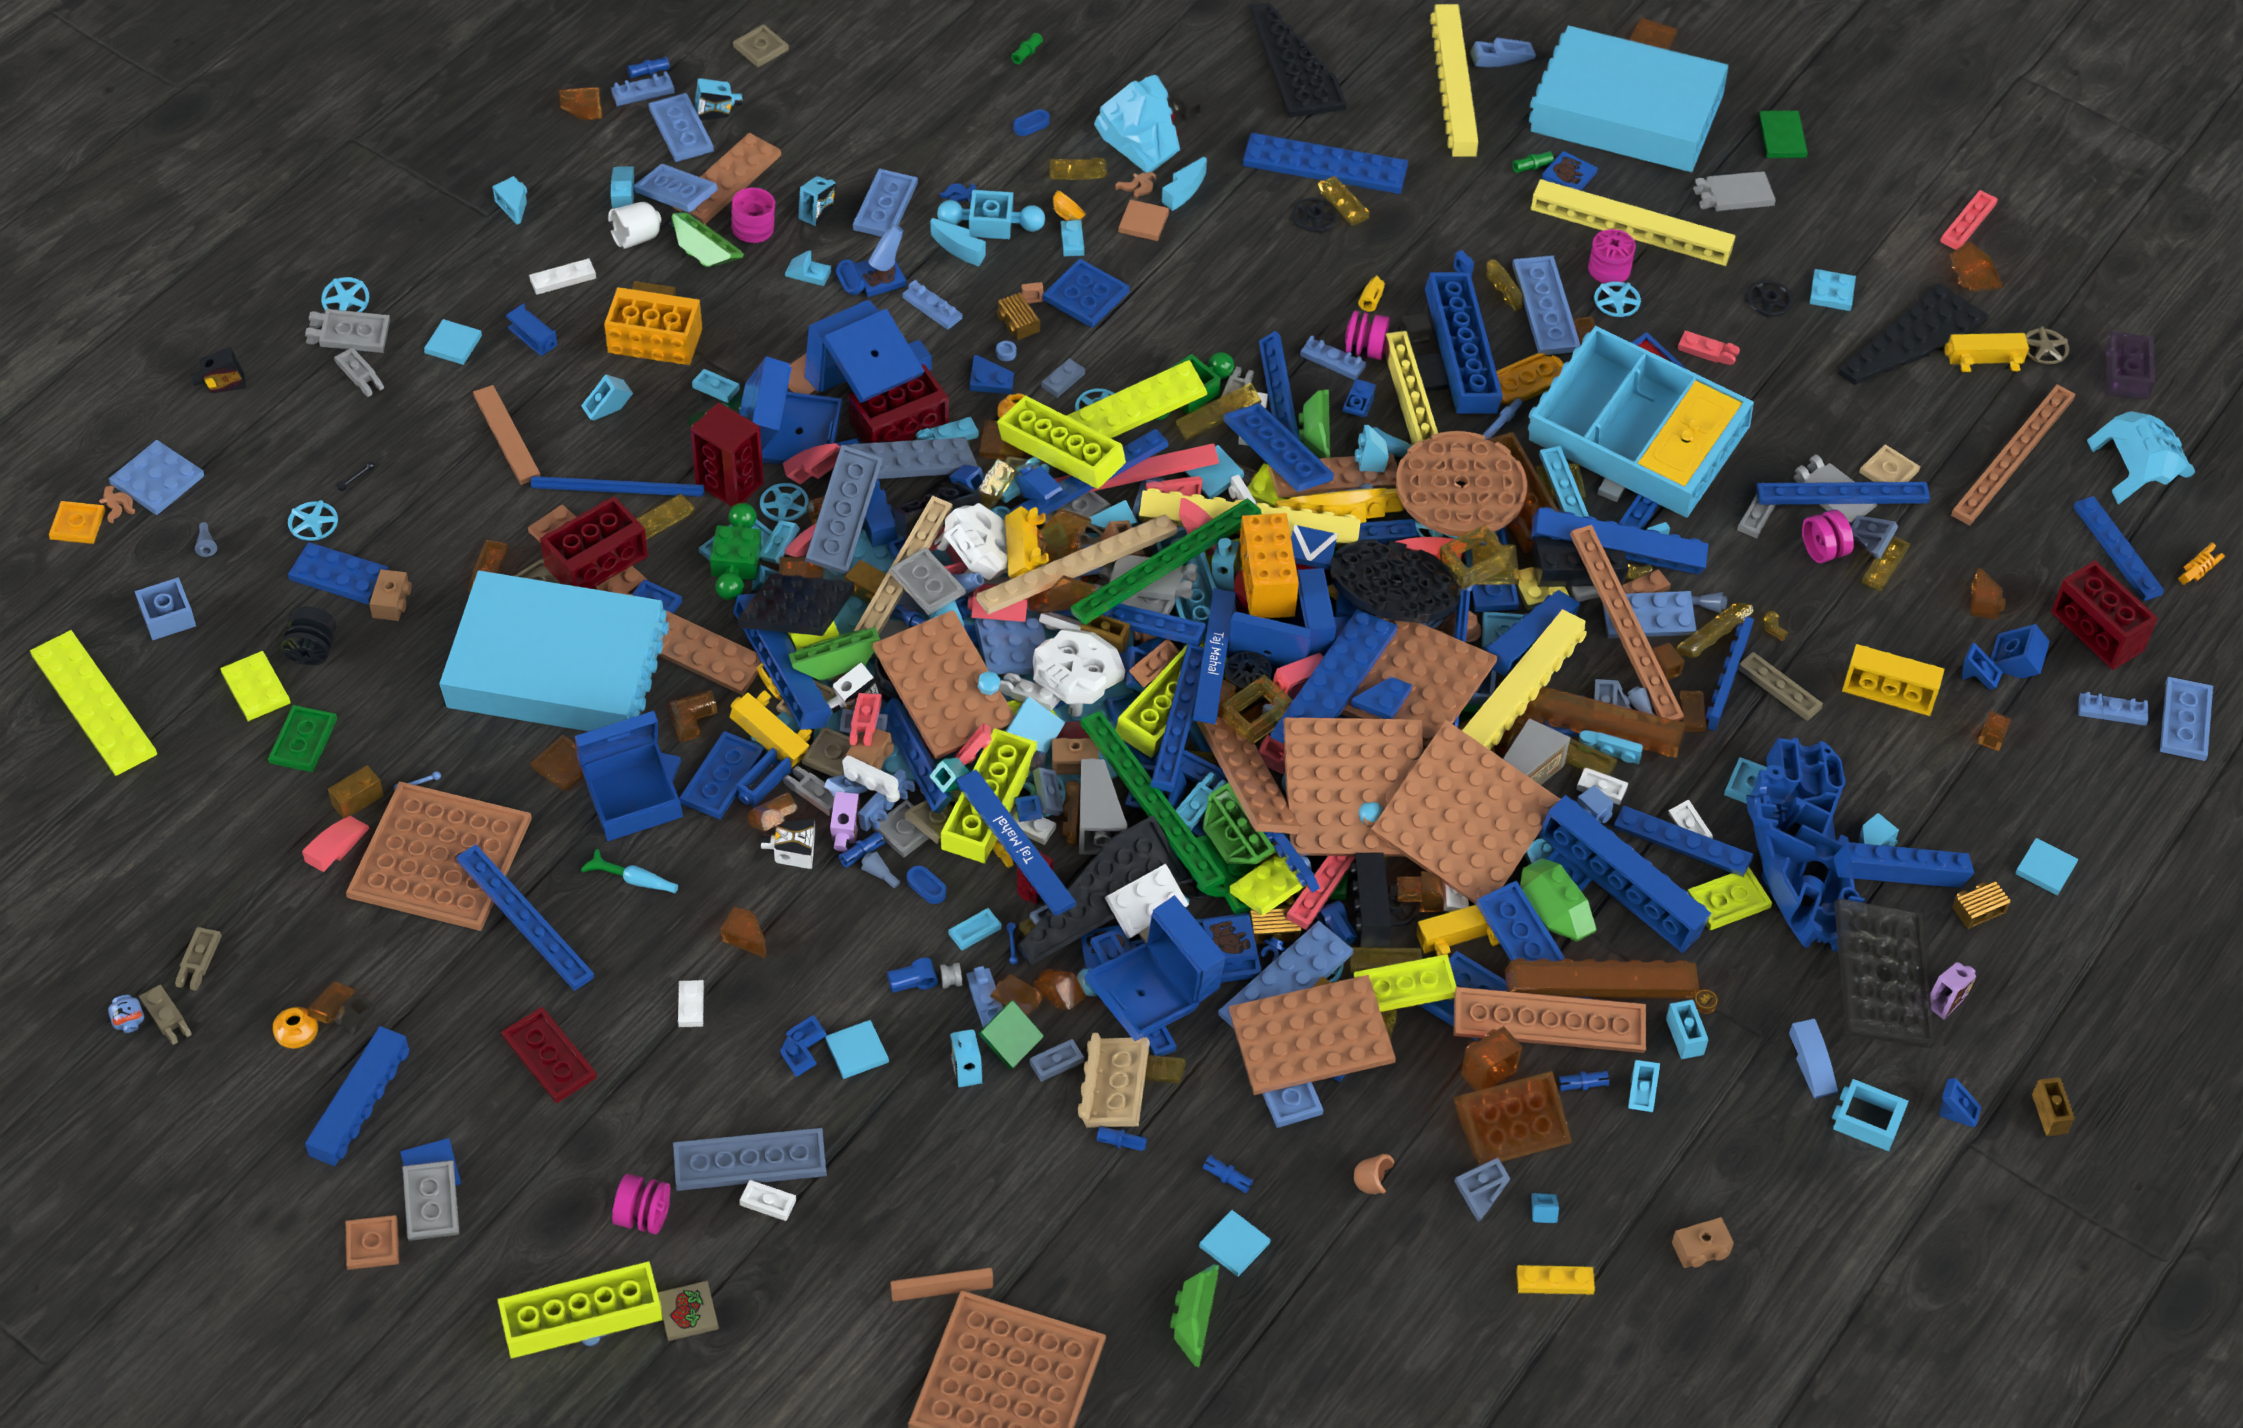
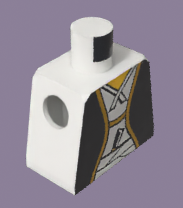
(847, 688)
(792, 843)

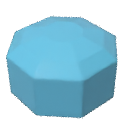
(988, 683)

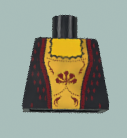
(220, 372)

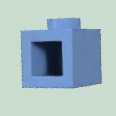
(1596, 804)

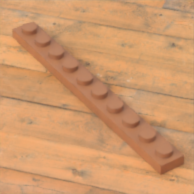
(2013, 455)
(1626, 623)

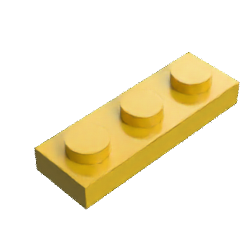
(1555, 1279)

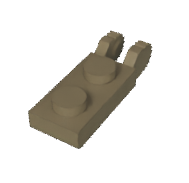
(198, 957)
(164, 1013)

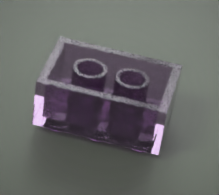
(2129, 365)

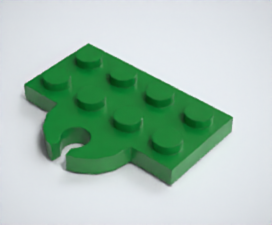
(1232, 873)

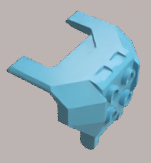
(2147, 449)

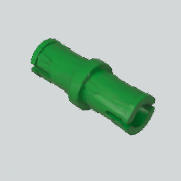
(1027, 48)
(1532, 162)

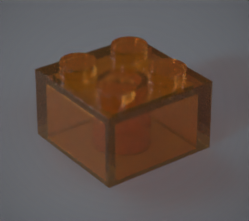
(1491, 1059)

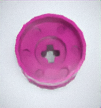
(753, 215)
(1611, 256)
(1367, 335)
(636, 1202)

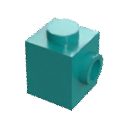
(947, 772)

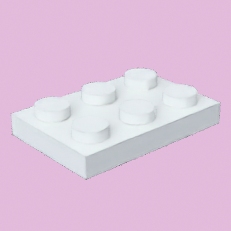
(1136, 901)

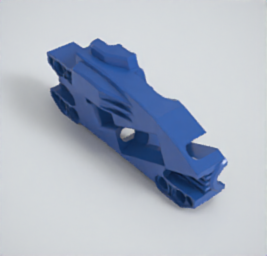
(1801, 788)

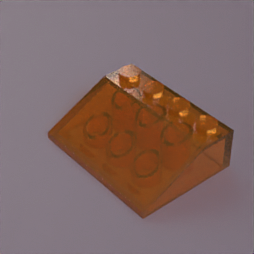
(1513, 1118)

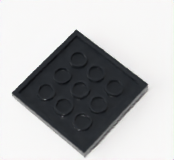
(796, 604)

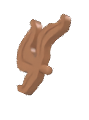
(1142, 179)
(113, 502)

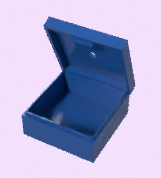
(861, 349)
(782, 412)
(1308, 634)
(620, 776)
(1171, 969)

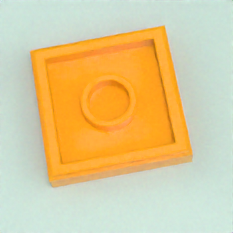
(77, 522)

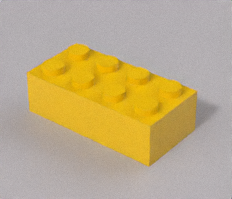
(1893, 680)

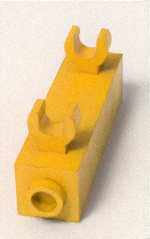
(1987, 348)
(1022, 542)
(768, 729)
(1453, 928)

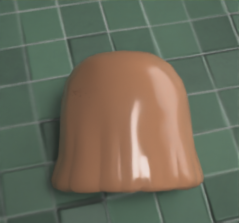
(1371, 1172)

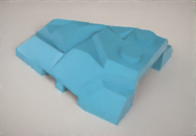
(1140, 123)

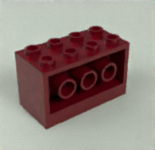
(900, 411)
(727, 455)
(594, 545)
(2104, 615)

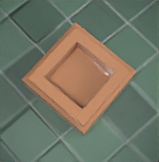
(1032, 292)

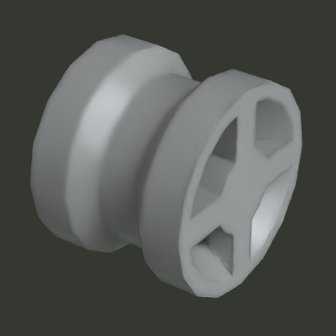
(950, 975)

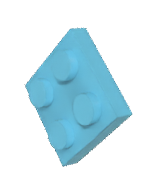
(1832, 290)

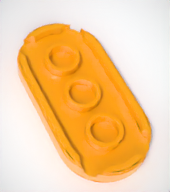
(1528, 377)

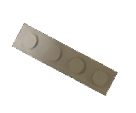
(1780, 686)

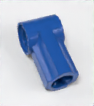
(1335, 919)
(919, 974)

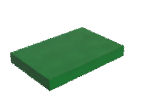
(1782, 134)
(302, 738)

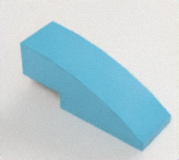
(1184, 184)
(958, 241)

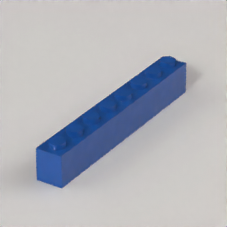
(1639, 545)
(795, 687)

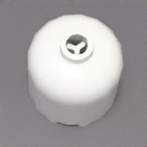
(634, 224)

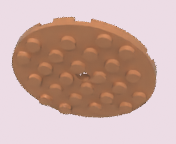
(1492, 478)

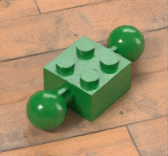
(1219, 367)
(736, 552)

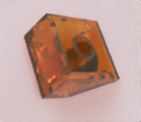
(1975, 269)

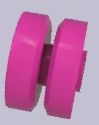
(1827, 536)

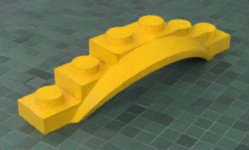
(1360, 503)

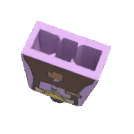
(845, 820)
(1955, 979)

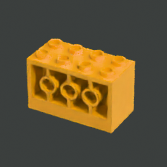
(653, 326)
(1268, 565)

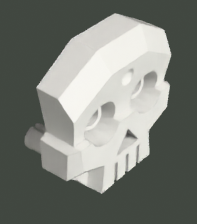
(978, 539)
(1077, 667)

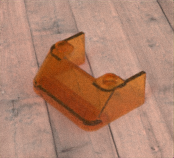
(1059, 539)

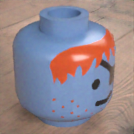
(126, 1013)

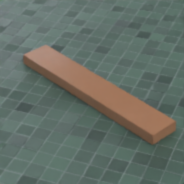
(506, 434)

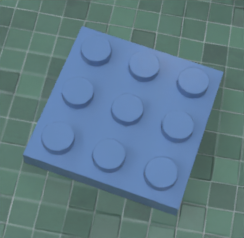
(156, 477)
(1009, 644)

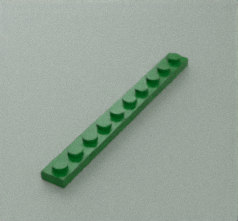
(1163, 562)
(1152, 801)

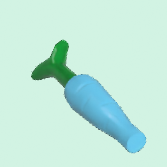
(632, 874)

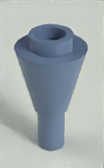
(205, 544)
(1713, 602)
(1639, 699)
(875, 865)

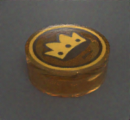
(1705, 1001)

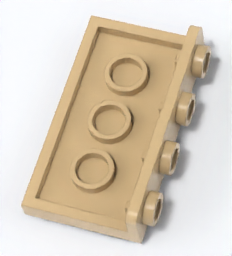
(1113, 1081)

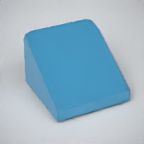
(762, 575)
(1545, 1208)

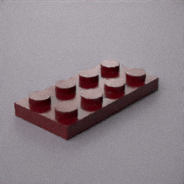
(549, 1055)

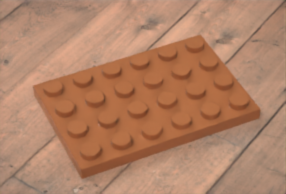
(938, 679)
(1311, 1034)

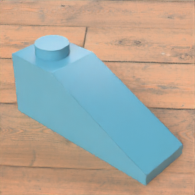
(622, 186)

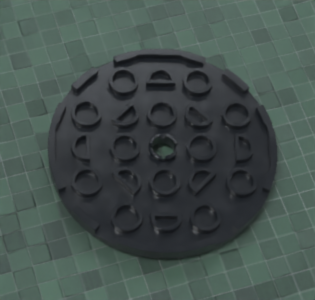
(1395, 581)

